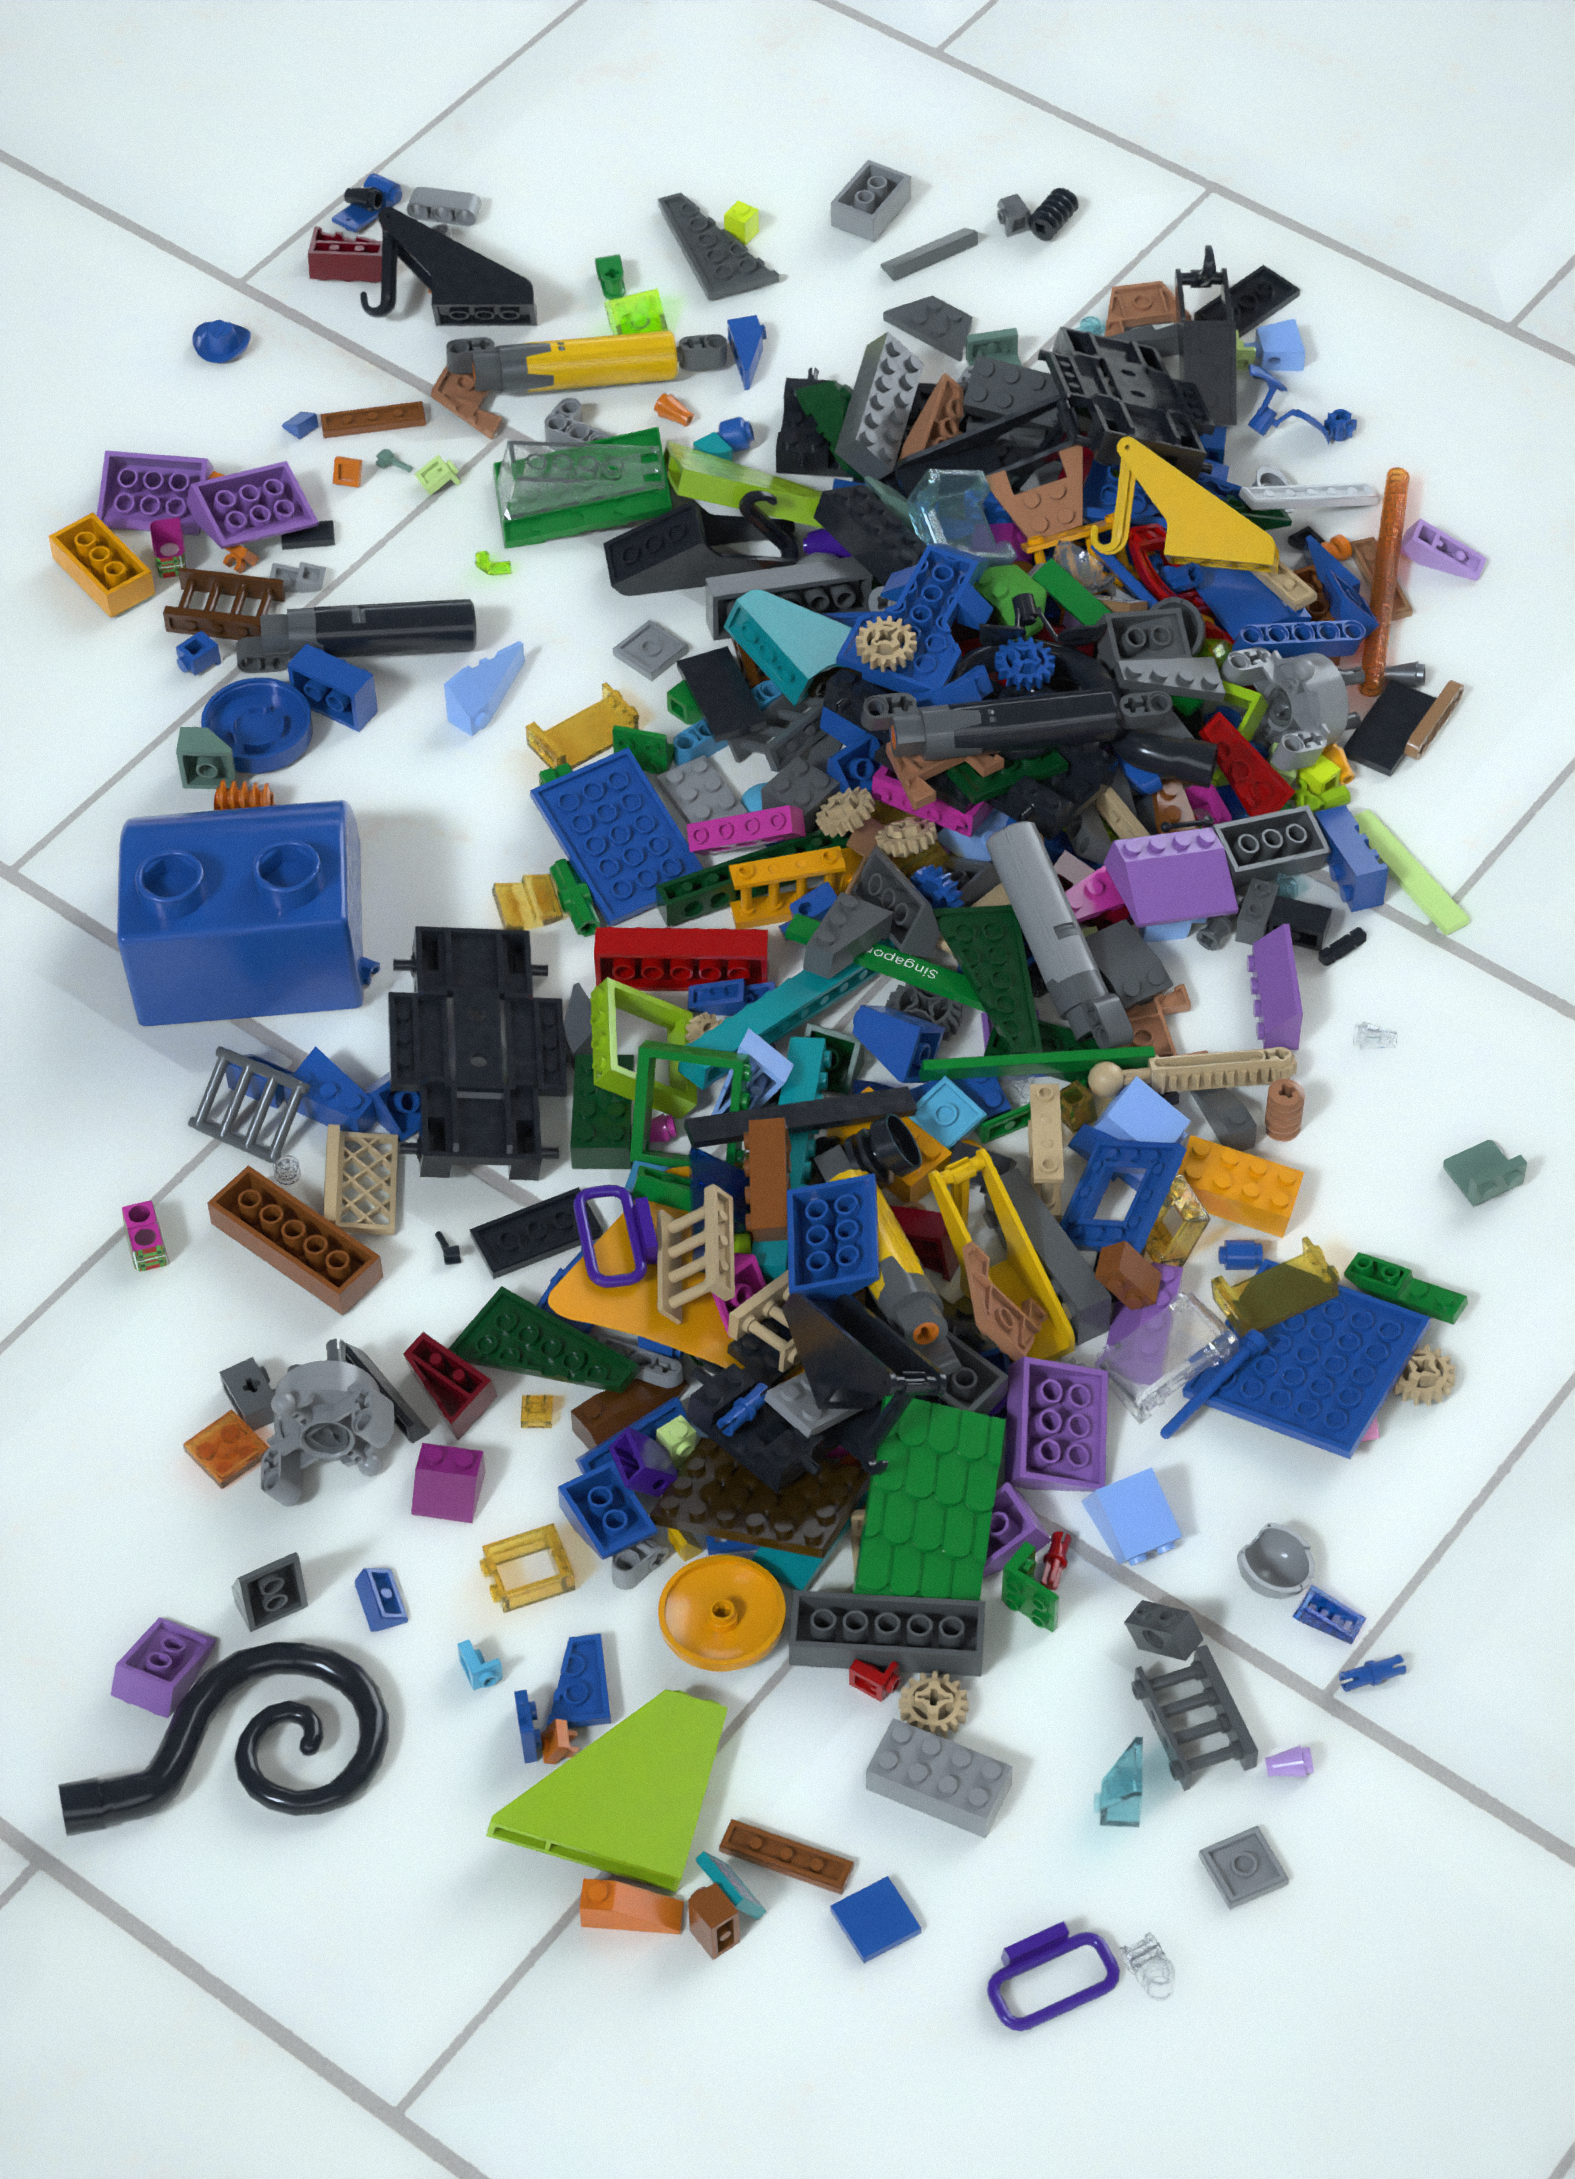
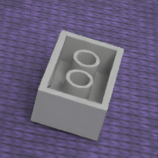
(870, 200)

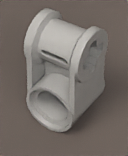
(641, 1561)

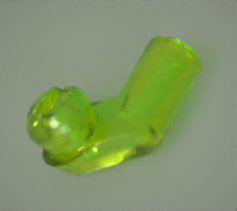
(489, 567)

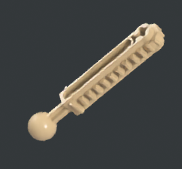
(1197, 1071)

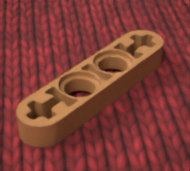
(1434, 720)

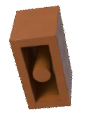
(1128, 1275)
(713, 1920)

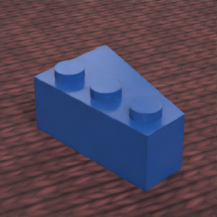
(332, 1095)

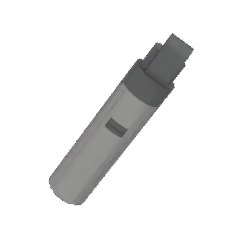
(1057, 937)

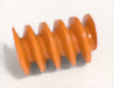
(242, 798)

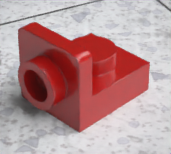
(873, 1682)

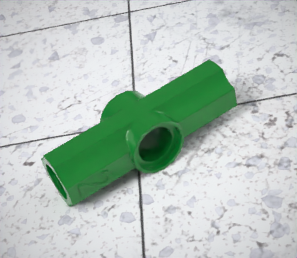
(574, 898)

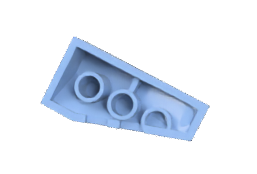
(478, 691)

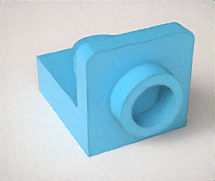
(477, 1671)

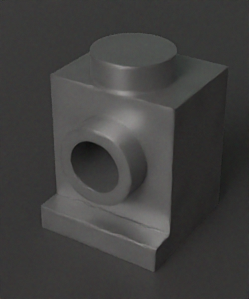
(1013, 215)

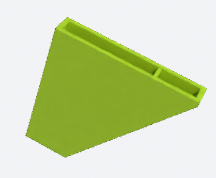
(726, 482)
(627, 1796)

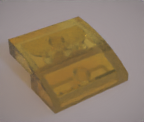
(527, 903)

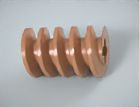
(1284, 1110)

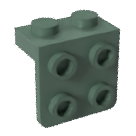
(997, 345)
(1485, 1172)

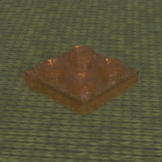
(226, 1449)

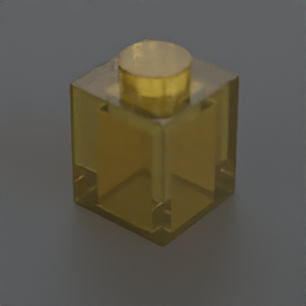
(1077, 1106)

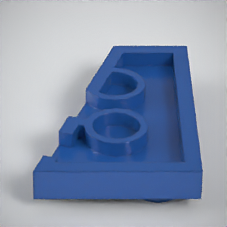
(582, 1685)

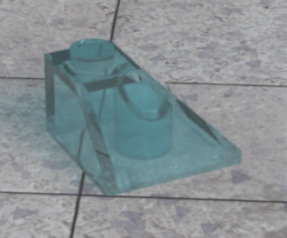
(1122, 1789)

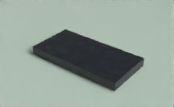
(1252, 300)
(721, 694)
(1387, 728)
(531, 1234)

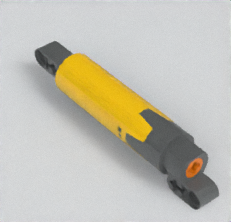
(582, 360)
(904, 1288)

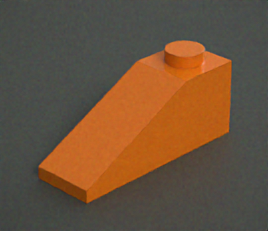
(627, 1907)

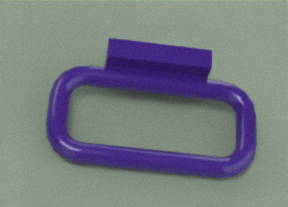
(639, 1228)
(1037, 1951)

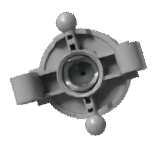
(1303, 699)
(324, 1415)

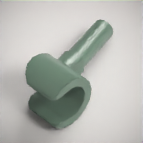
(386, 457)

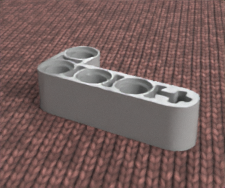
(566, 425)

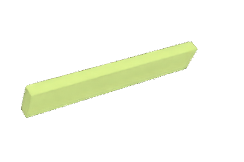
(1412, 875)

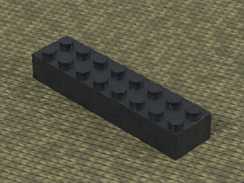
(875, 537)

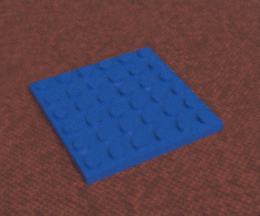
(1321, 1370)

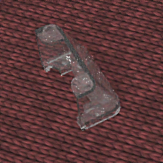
(1165, 1354)

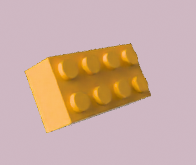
(102, 565)
(934, 1157)
(1241, 1185)

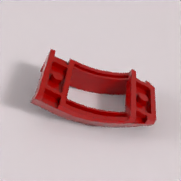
(1153, 538)

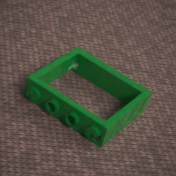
(644, 1091)

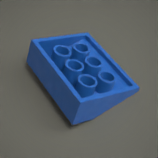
(1242, 599)
(833, 1238)

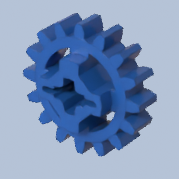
(1024, 663)
(937, 887)

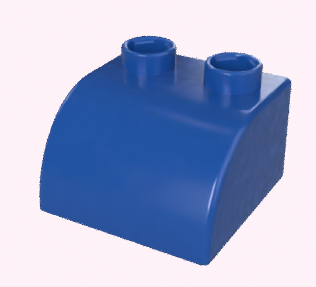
(241, 912)

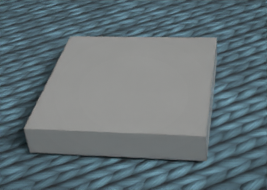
(650, 650)
(1243, 1867)

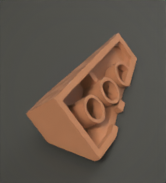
(938, 418)

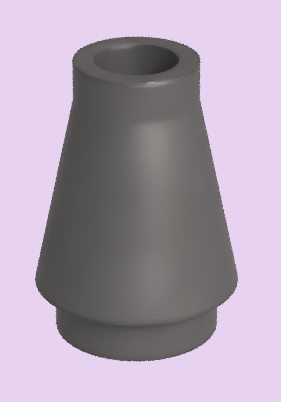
(1408, 674)

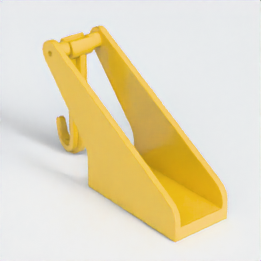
(1198, 522)
(1022, 1272)

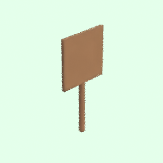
(863, 842)

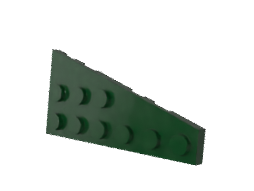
(994, 960)
(530, 1341)

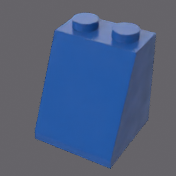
(897, 1039)

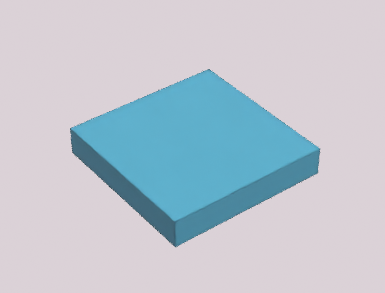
(947, 1113)

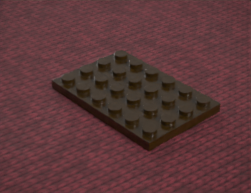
(729, 1502)

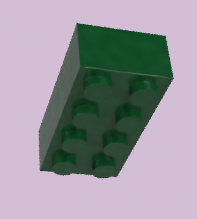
(600, 1120)

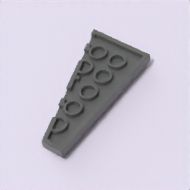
(714, 255)

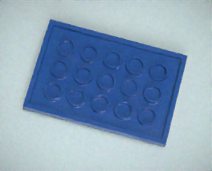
(615, 834)

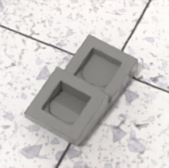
(302, 579)

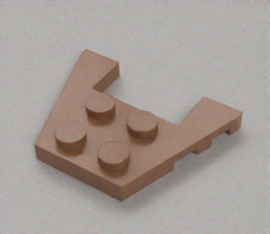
(1140, 305)
(459, 396)
(1047, 507)
(913, 772)
(1150, 1024)
(995, 1313)

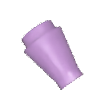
(1291, 1763)

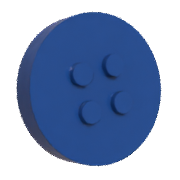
(262, 723)

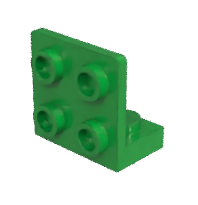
(647, 747)
(1026, 1595)

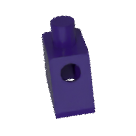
(643, 1463)

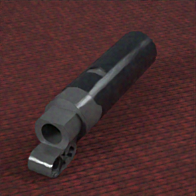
(360, 632)

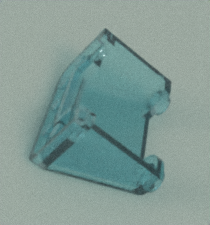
(949, 512)

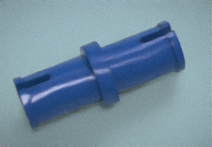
(743, 1410)
(1372, 1673)

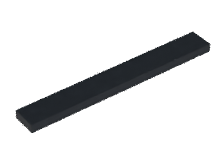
(802, 1116)

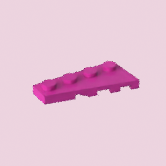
(1094, 895)

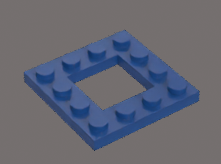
(1159, 1165)

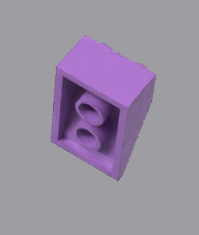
(1010, 1527)
(161, 1667)

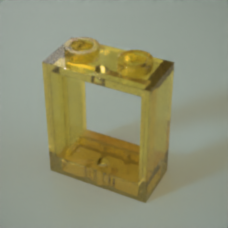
(1195, 1220)
(520, 1546)

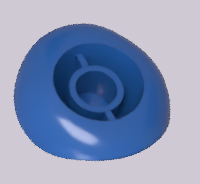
(220, 341)

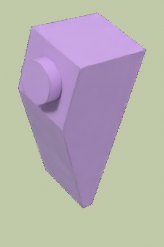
(1441, 552)

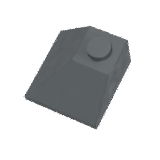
(577, 1025)

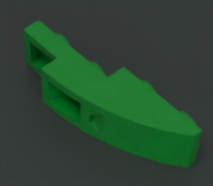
(1397, 1286)

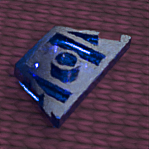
(708, 1169)

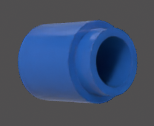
(1240, 1254)

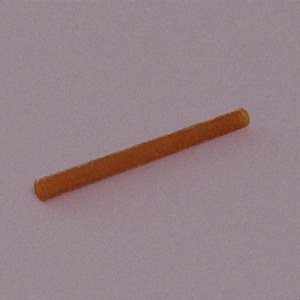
(1385, 580)

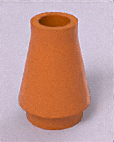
(671, 409)

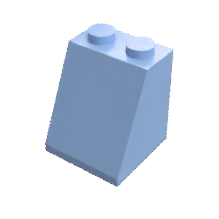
(1142, 1116)
(1133, 1517)

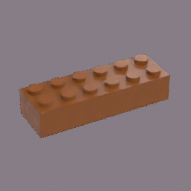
(295, 1240)

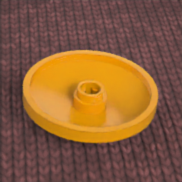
(722, 1613)

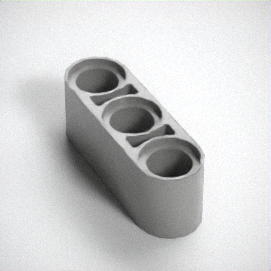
(444, 206)

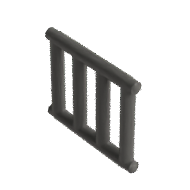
(274, 1078)

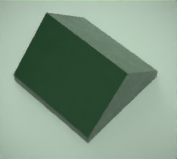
(846, 1057)

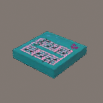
(731, 1885)

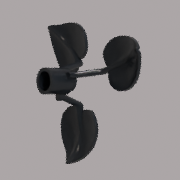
(1026, 615)

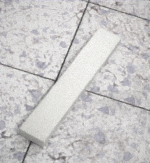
(1308, 496)

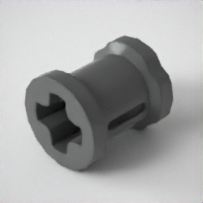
(1212, 934)

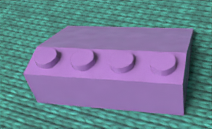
(148, 489)
(250, 505)
(1172, 876)
(1055, 1426)

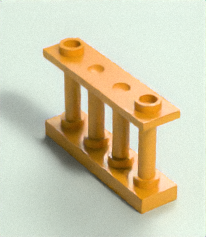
(1038, 543)
(774, 907)

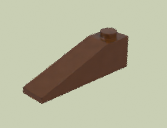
(613, 1411)

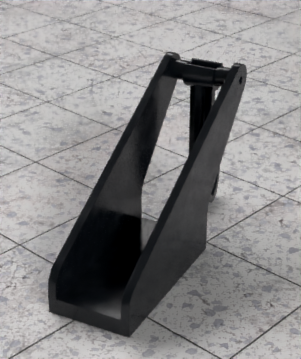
(462, 282)
(1208, 347)
(976, 447)
(677, 549)
(856, 1361)

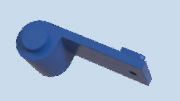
(355, 218)

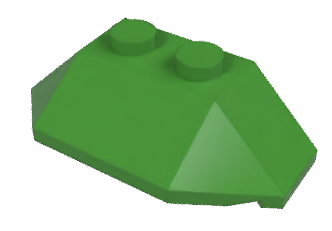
(1003, 583)

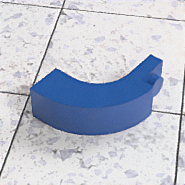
(967, 688)

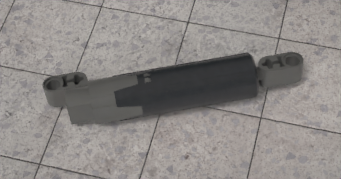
(1010, 722)

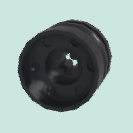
(884, 1150)

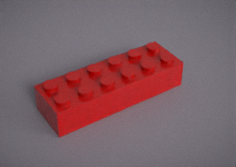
(679, 956)

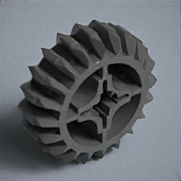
(928, 1007)

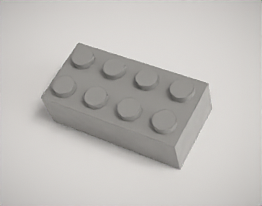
(939, 1777)

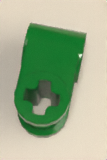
(611, 275)

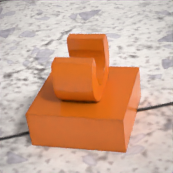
(347, 471)
(241, 555)
(556, 1742)

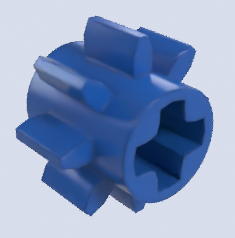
(1340, 424)

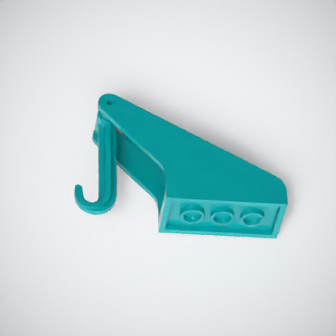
(786, 640)

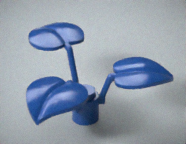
(1265, 416)

